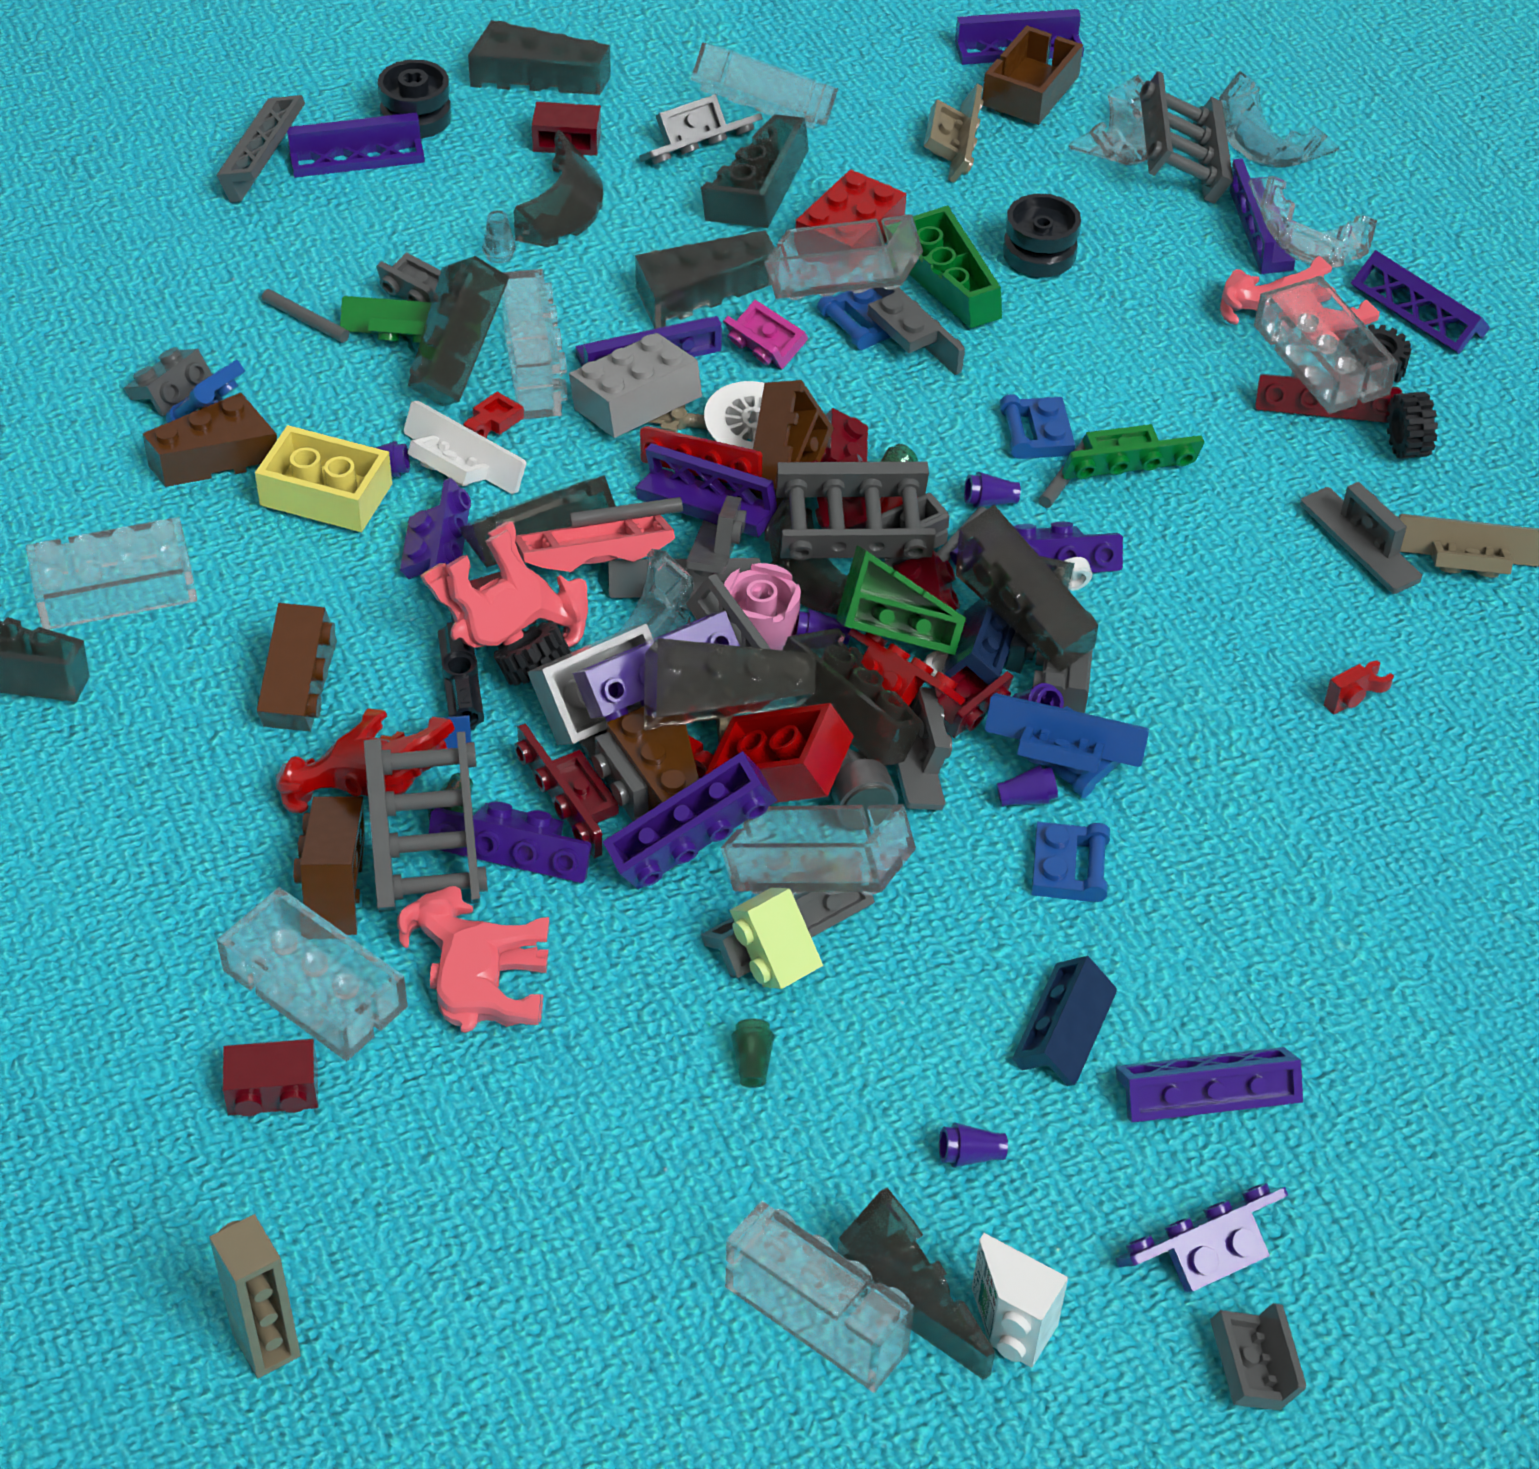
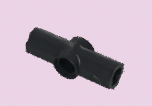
(460, 677)

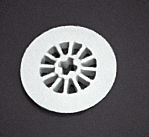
(734, 413)

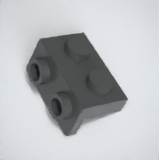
(409, 278)
(169, 379)
(1259, 1357)

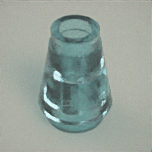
(498, 238)

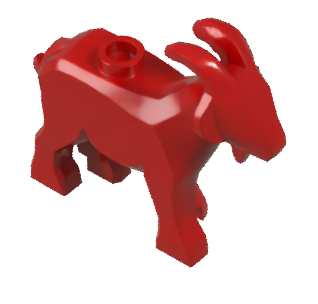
(345, 764)

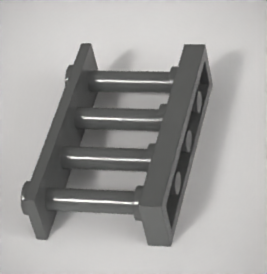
(1207, 130)
(854, 479)
(386, 804)

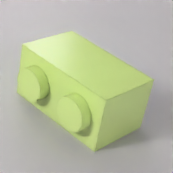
(775, 938)

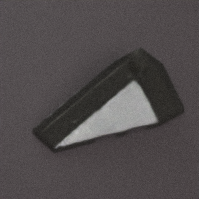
(887, 1246)

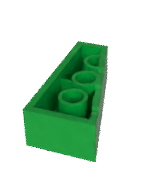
(955, 270)

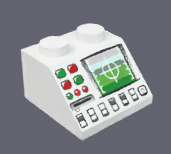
(1016, 1300)

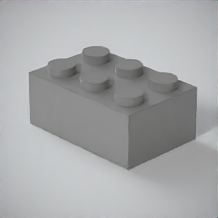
(635, 384)
(561, 695)

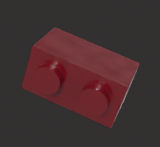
(576, 121)
(270, 1077)

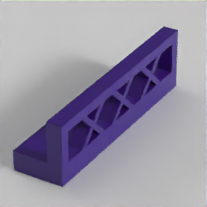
(999, 30)
(355, 140)
(1267, 252)
(1428, 296)
(694, 337)
(706, 498)
(1211, 1084)

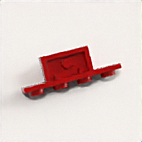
(713, 451)
(900, 674)

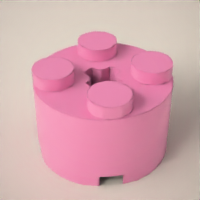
(768, 600)

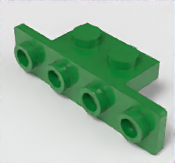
(384, 317)
(1129, 450)

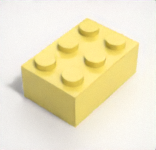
(324, 478)

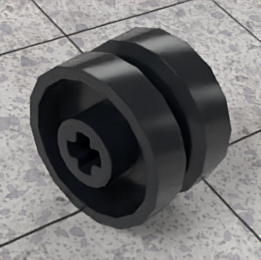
(418, 88)
(1041, 235)

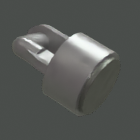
(863, 783)

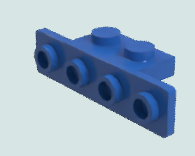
(1064, 735)

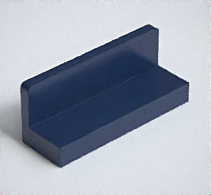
(982, 644)
(1066, 1019)

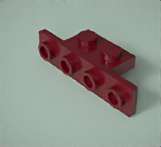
(1292, 396)
(573, 786)

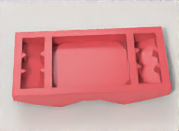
(592, 544)

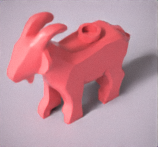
(1243, 294)
(507, 603)
(473, 959)

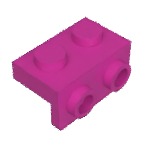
(767, 334)

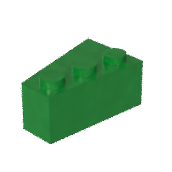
(895, 607)

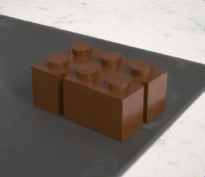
(1024, 81)

